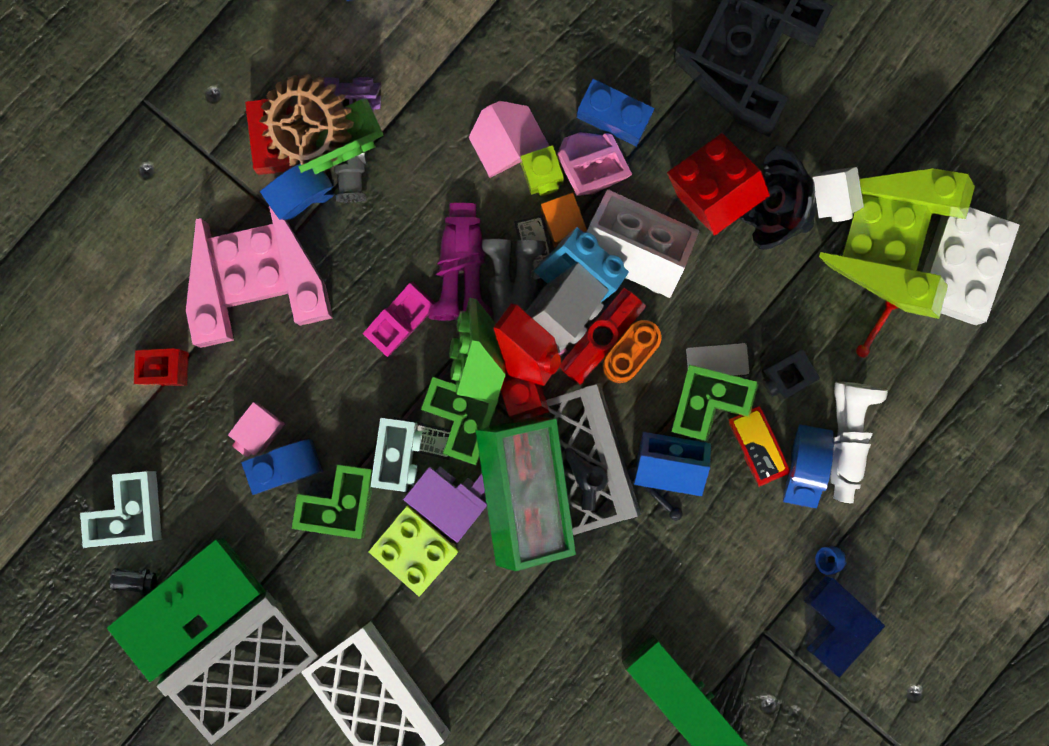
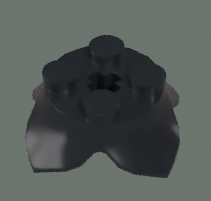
(790, 204)

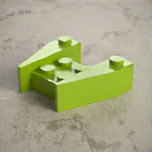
(891, 232)

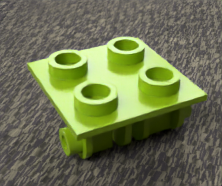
(413, 550)

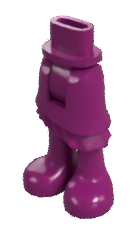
(459, 251)

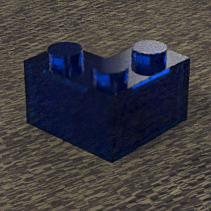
(848, 630)

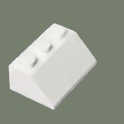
(645, 240)

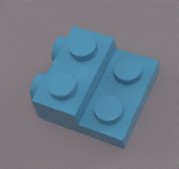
(583, 249)

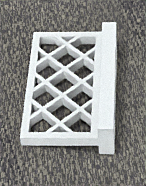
(393, 678)

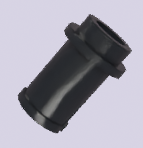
(133, 581)

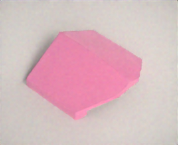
(504, 134)
(592, 162)

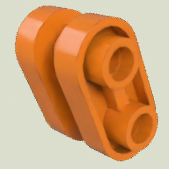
(632, 351)

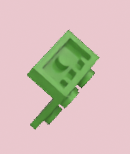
(363, 133)

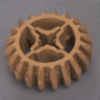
(311, 94)

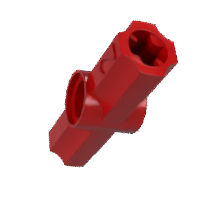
(616, 319)

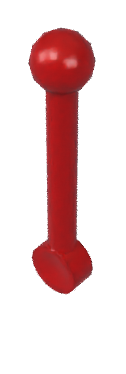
(863, 349)

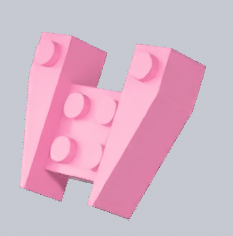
(248, 269)

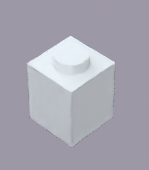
(838, 193)

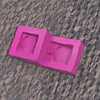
(399, 319)

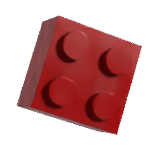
(718, 183)

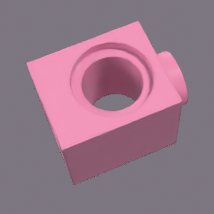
(255, 430)

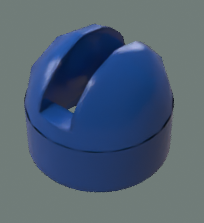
(830, 567)

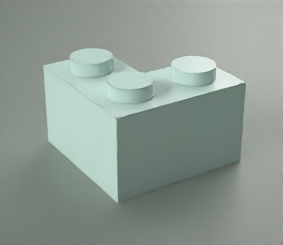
(134, 517)

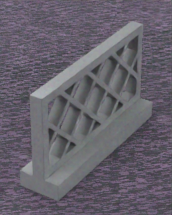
(609, 452)
(218, 645)

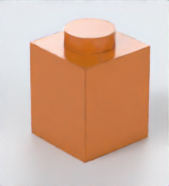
(562, 217)

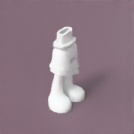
(851, 442)

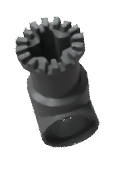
(351, 179)

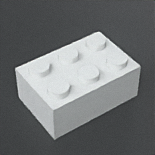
(971, 261)

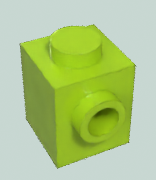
(542, 171)

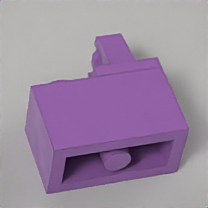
(445, 505)

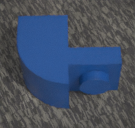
(296, 191)
(282, 466)
(809, 466)

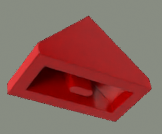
(161, 367)

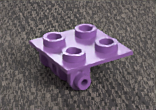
(360, 88)

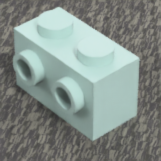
(394, 455)

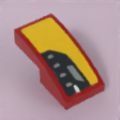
(759, 447)

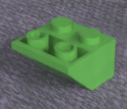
(476, 355)

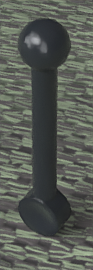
(674, 513)

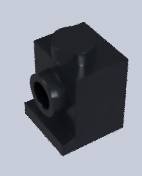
(800, 369)

